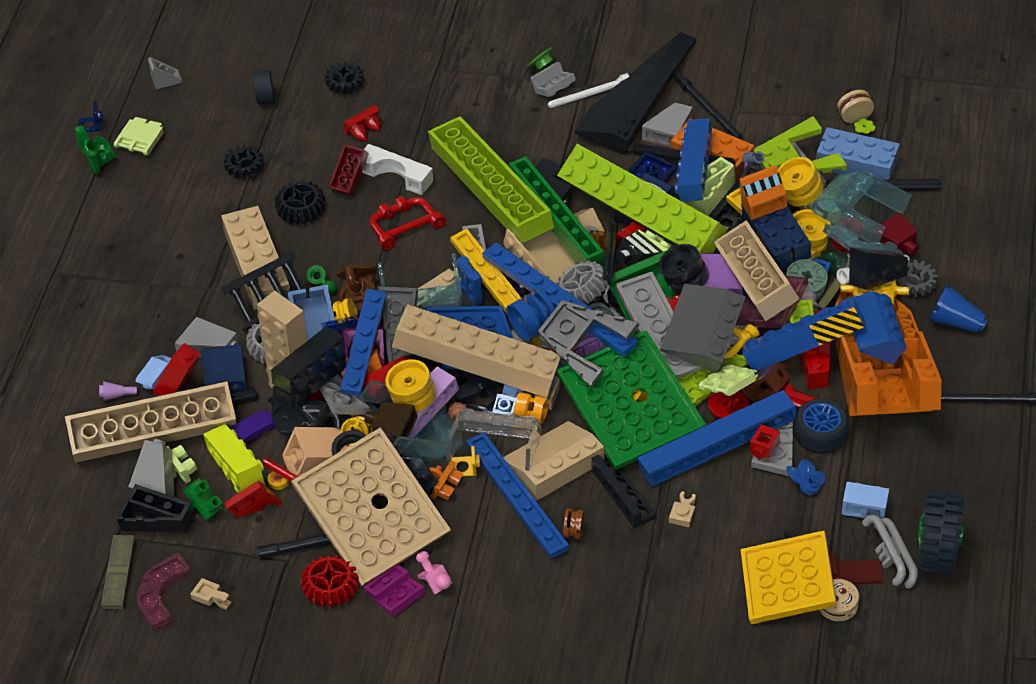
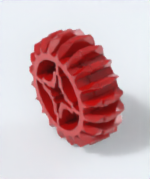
(316, 581)

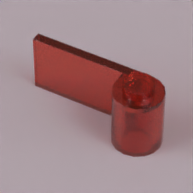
(856, 571)

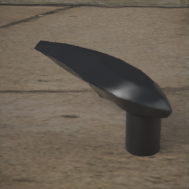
(476, 407)

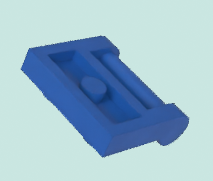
(470, 281)

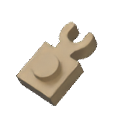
(683, 512)

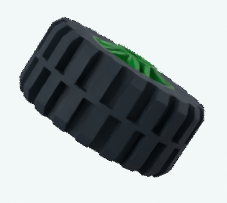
(940, 531)

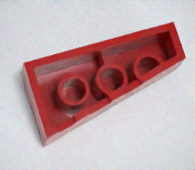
(816, 365)

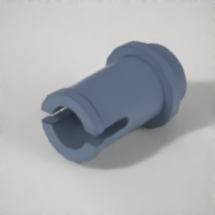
(753, 157)

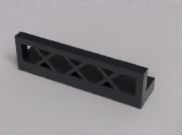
(621, 495)

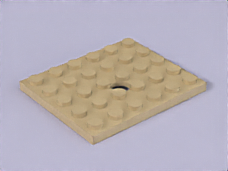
(341, 497)

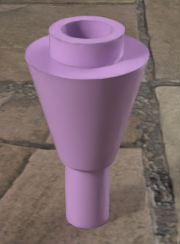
(111, 391)

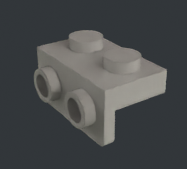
(551, 80)

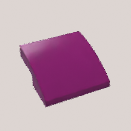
(394, 590)

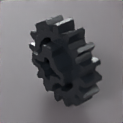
(344, 78)
(243, 161)

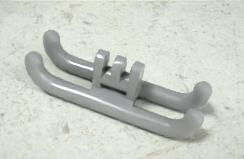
(892, 550)

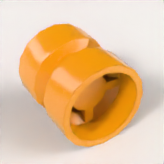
(525, 402)

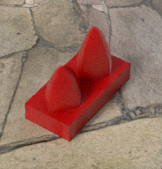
(356, 124)

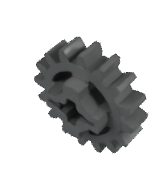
(919, 278)

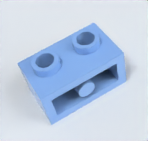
(864, 500)

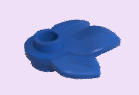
(807, 477)

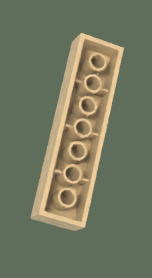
(476, 350)
(160, 418)

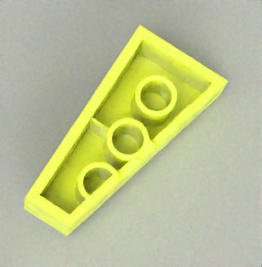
(233, 457)

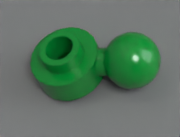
(311, 273)

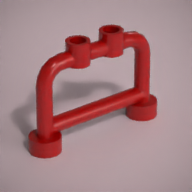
(386, 239)

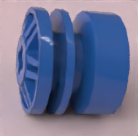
(529, 314)

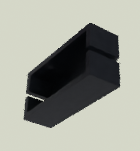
(308, 368)

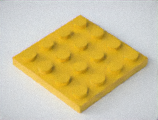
(788, 577)

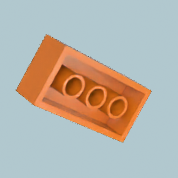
(721, 145)

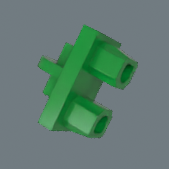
(202, 498)

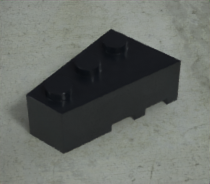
(875, 267)
(155, 512)

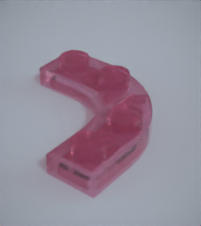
(152, 586)

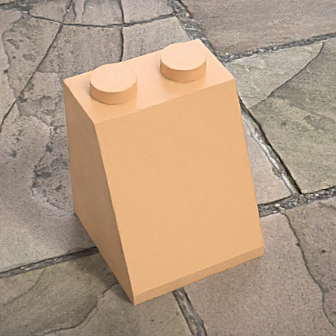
(309, 448)

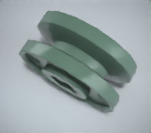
(814, 274)

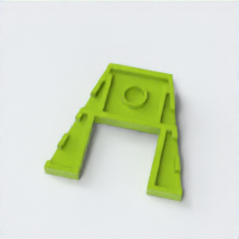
(780, 148)

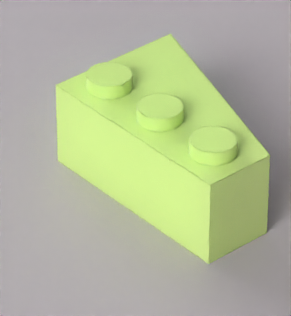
(718, 182)

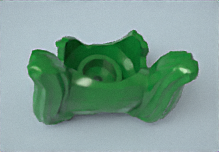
(97, 151)

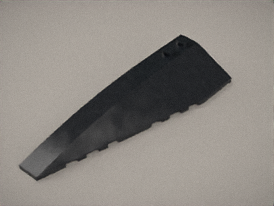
(625, 108)

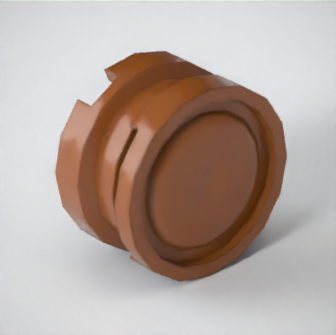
(576, 523)

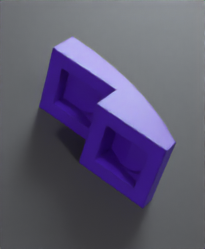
(252, 426)

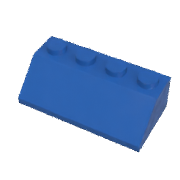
(881, 332)

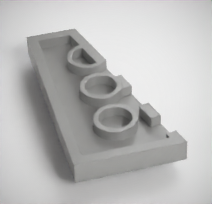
(781, 456)

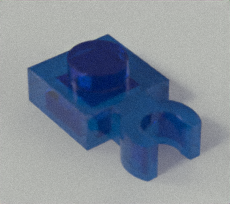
(339, 325)

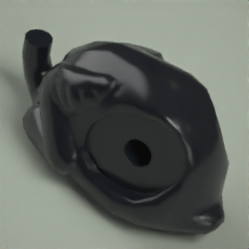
(308, 414)

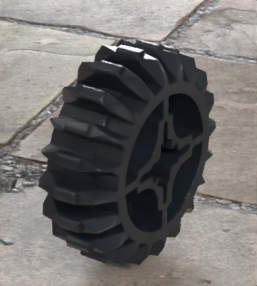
(300, 202)

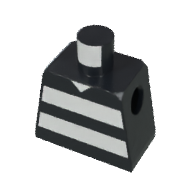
(635, 249)

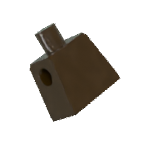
(393, 419)

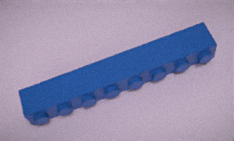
(715, 438)

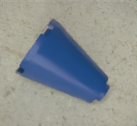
(957, 312)

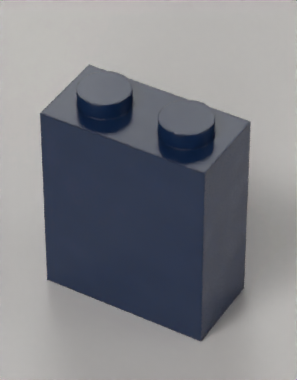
(224, 365)

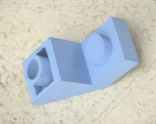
(153, 371)
(506, 401)

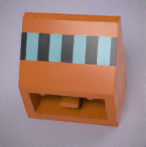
(762, 192)

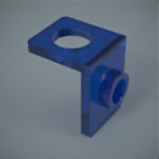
(98, 117)

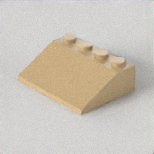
(559, 459)

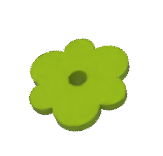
(864, 126)

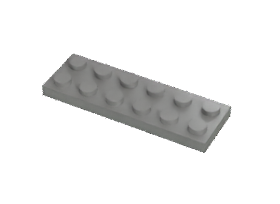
(649, 307)

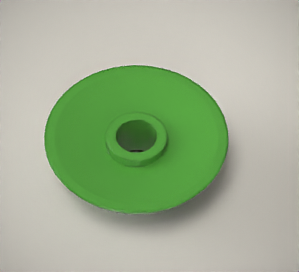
(542, 60)

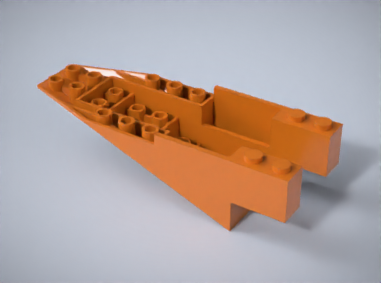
(885, 388)

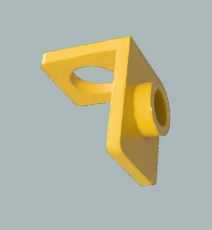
(472, 461)

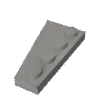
(342, 403)

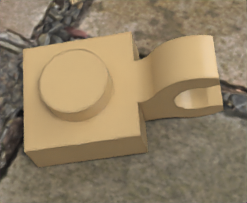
(209, 592)

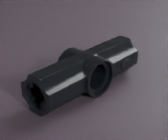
(476, 387)

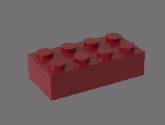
(348, 170)

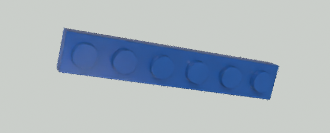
(363, 342)

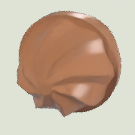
(454, 409)

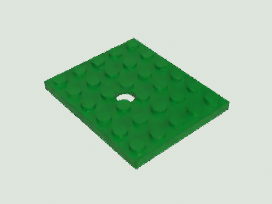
(615, 418)

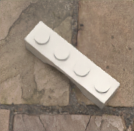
(416, 175)

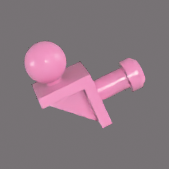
(434, 574)

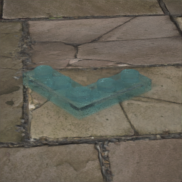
(850, 239)

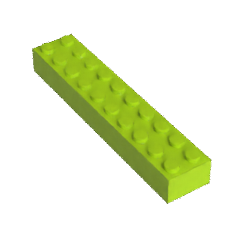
(491, 180)
(640, 201)

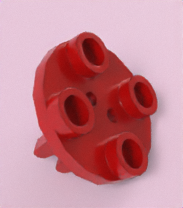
(723, 405)

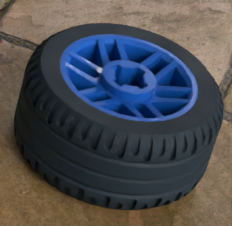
(821, 425)

